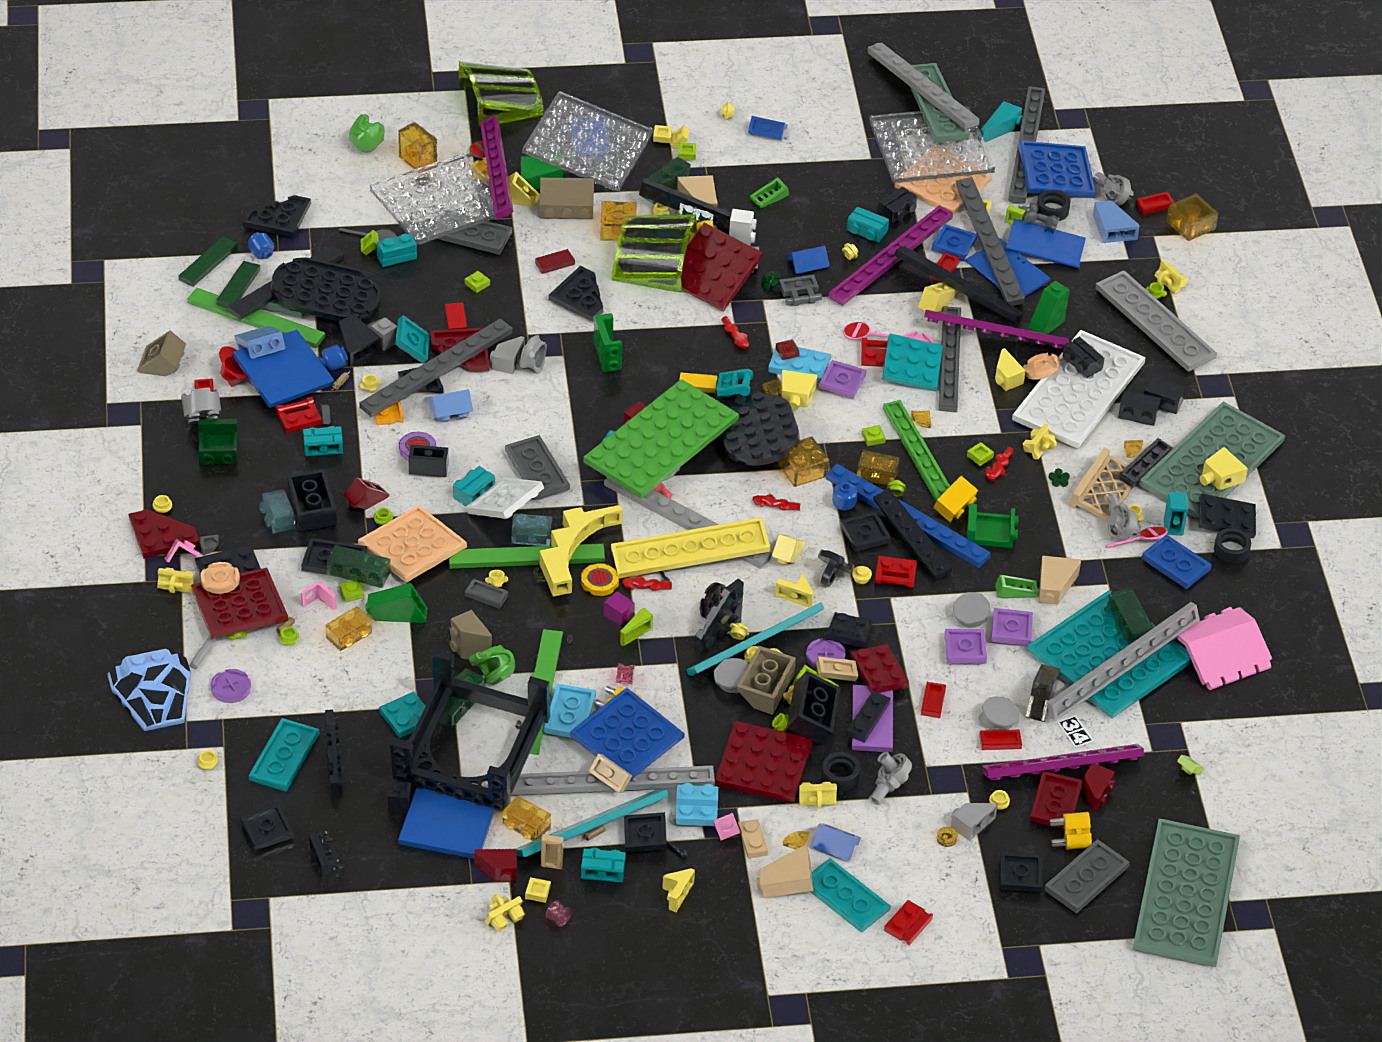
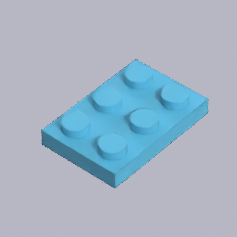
(808, 362)
(569, 709)

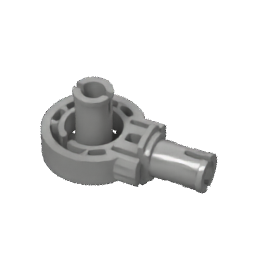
(1112, 188)
(1118, 521)
(891, 775)

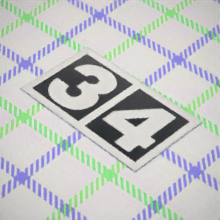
(1075, 731)

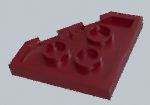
(445, 339)
(158, 533)

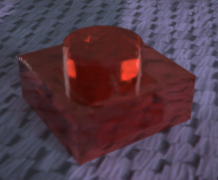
(787, 349)

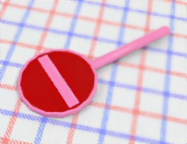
(860, 330)
(1148, 533)

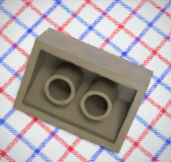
(566, 198)
(766, 679)

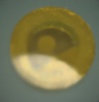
(947, 836)

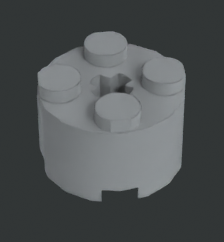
(201, 405)

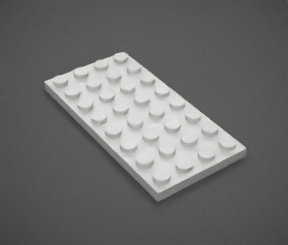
(1077, 403)

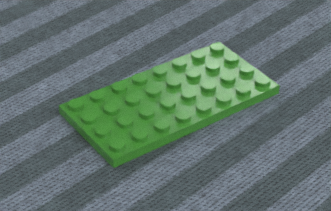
(661, 438)

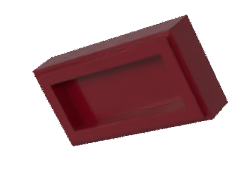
(555, 261)

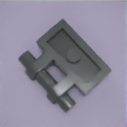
(797, 286)

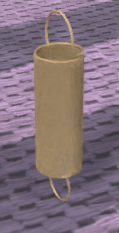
(340, 380)
(291, 621)
(594, 832)

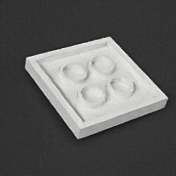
(505, 497)

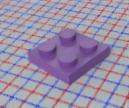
(842, 379)
(1012, 626)
(965, 646)

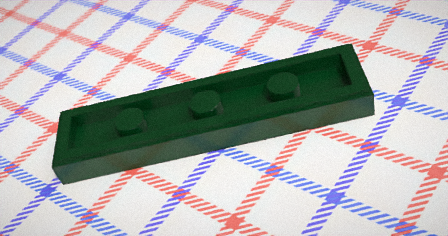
(208, 261)
(238, 284)

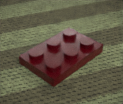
(879, 669)
(1055, 797)

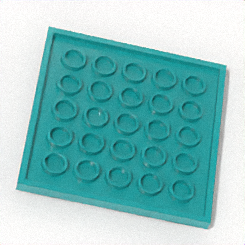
(1093, 638)

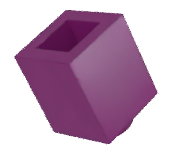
(619, 609)

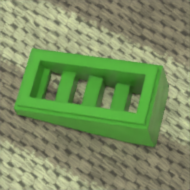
(774, 185)
(1010, 587)

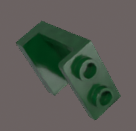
(217, 441)

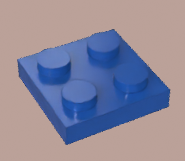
(954, 241)

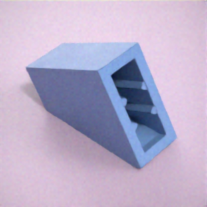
(1114, 223)

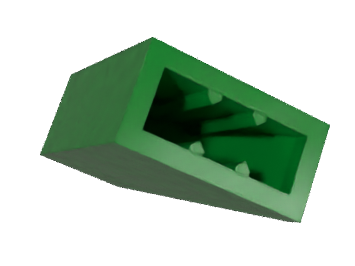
(534, 169)
(1050, 309)
(397, 605)

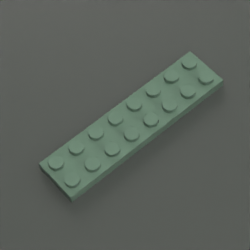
(940, 125)

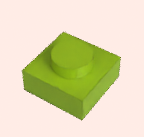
(687, 151)
(1014, 212)
(369, 242)
(477, 281)
(873, 435)
(980, 454)
(351, 591)
(1190, 765)

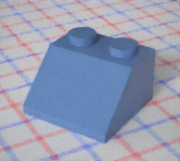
(450, 404)

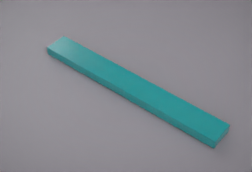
(754, 639)
(596, 820)

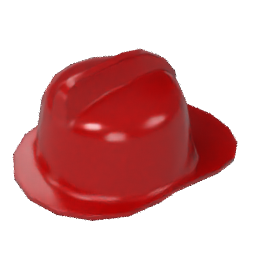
(230, 369)

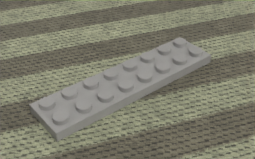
(1156, 320)

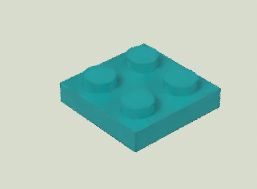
(412, 339)
(403, 713)

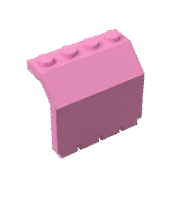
(1226, 647)

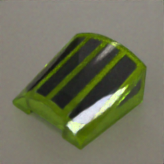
(502, 91)
(653, 250)

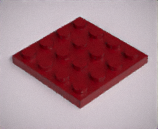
(717, 266)
(247, 607)
(764, 761)

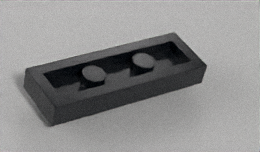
(868, 716)

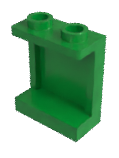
(608, 351)
(991, 529)

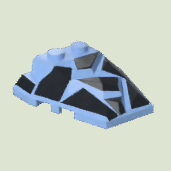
(153, 687)

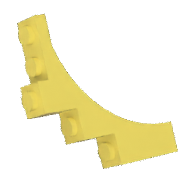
(577, 527)

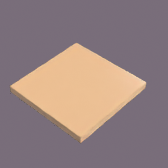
(942, 190)
(413, 543)

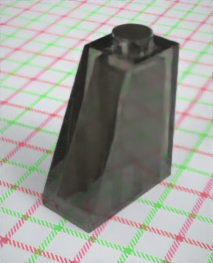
(1042, 692)

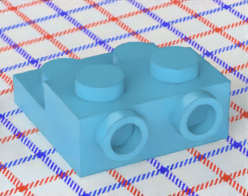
(696, 805)

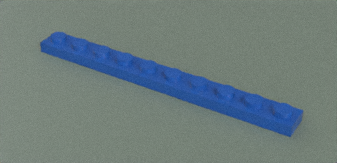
(934, 530)

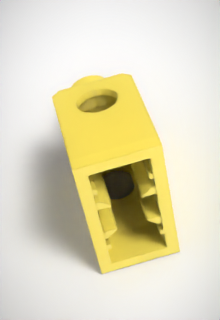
(798, 388)
(1223, 470)

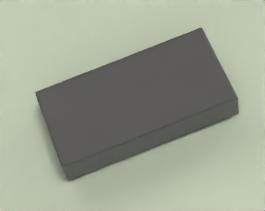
(486, 593)

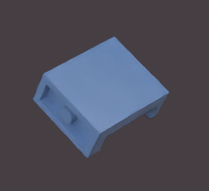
(261, 341)

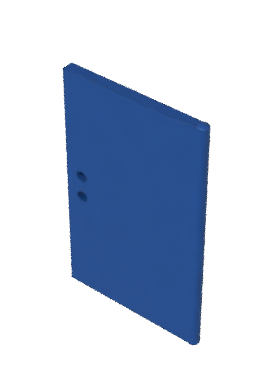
(1045, 243)
(1026, 273)

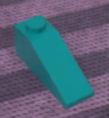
(1002, 121)

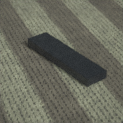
(1144, 462)

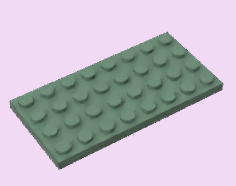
(1224, 427)
(1186, 892)

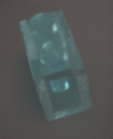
(277, 511)
(531, 529)

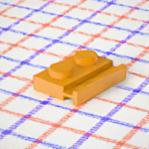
(390, 415)

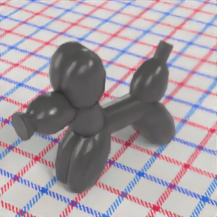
(1033, 215)

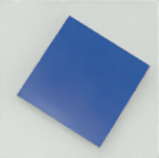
(1057, 168)
(285, 373)
(627, 733)
(445, 824)

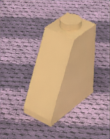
(698, 187)
(1056, 578)
(787, 875)

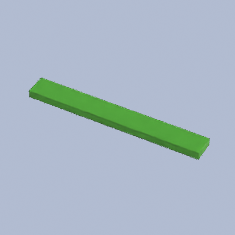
(257, 319)
(916, 448)
(520, 556)
(546, 668)

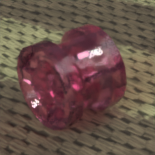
(625, 673)
(558, 913)

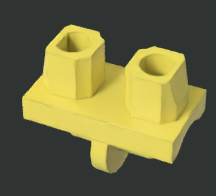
(1169, 276)
(1040, 442)
(175, 580)
(817, 794)
(497, 916)

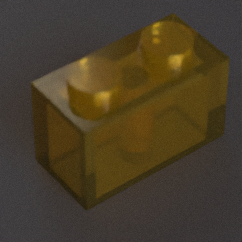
(878, 467)
(348, 628)
(526, 819)

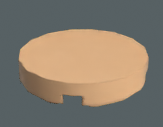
(1041, 366)
(220, 578)

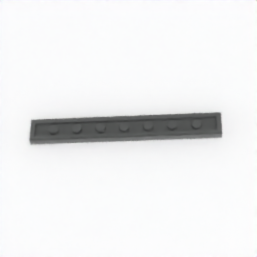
(949, 363)

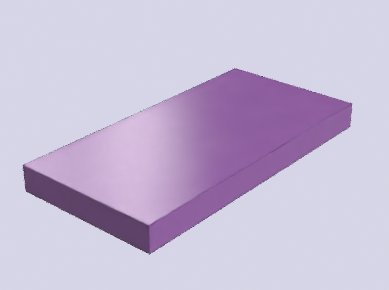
(882, 735)

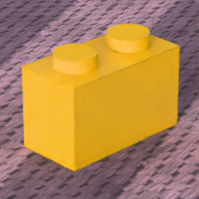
(955, 499)

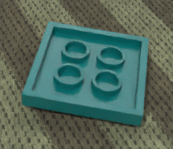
(912, 362)

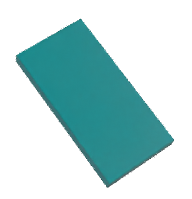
(284, 754)
(847, 895)

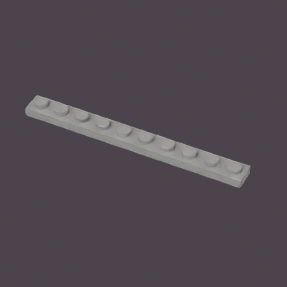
(923, 85)
(679, 515)
(1123, 661)
(586, 782)

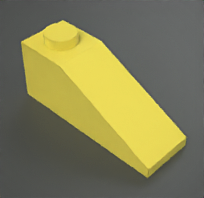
(936, 297)

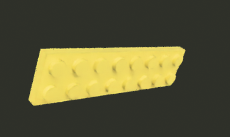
(690, 547)

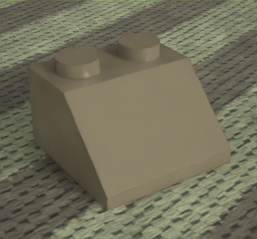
(162, 355)
(469, 635)

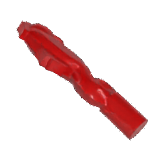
(740, 338)
(997, 468)
(770, 500)
(641, 583)

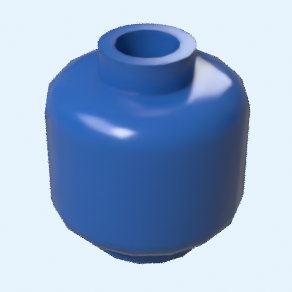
(261, 245)
(334, 357)
(844, 496)

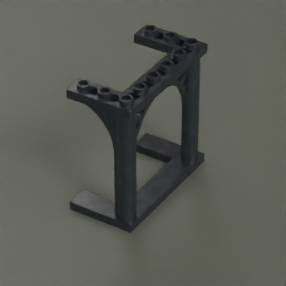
(500, 780)

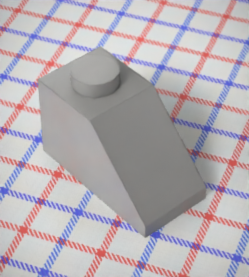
(386, 331)
(507, 355)
(973, 818)

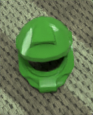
(366, 135)
(495, 663)

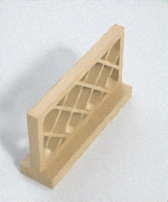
(1090, 479)

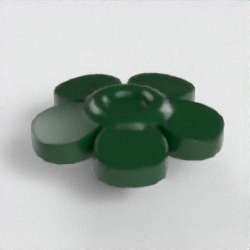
(771, 279)
(1059, 478)

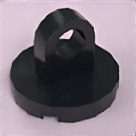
(834, 563)
(712, 598)

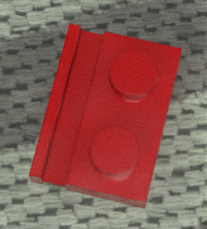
(908, 922)

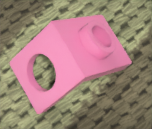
(186, 545)
(319, 591)
(726, 826)

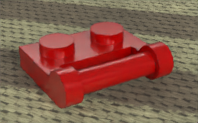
(873, 356)
(301, 419)
(895, 571)

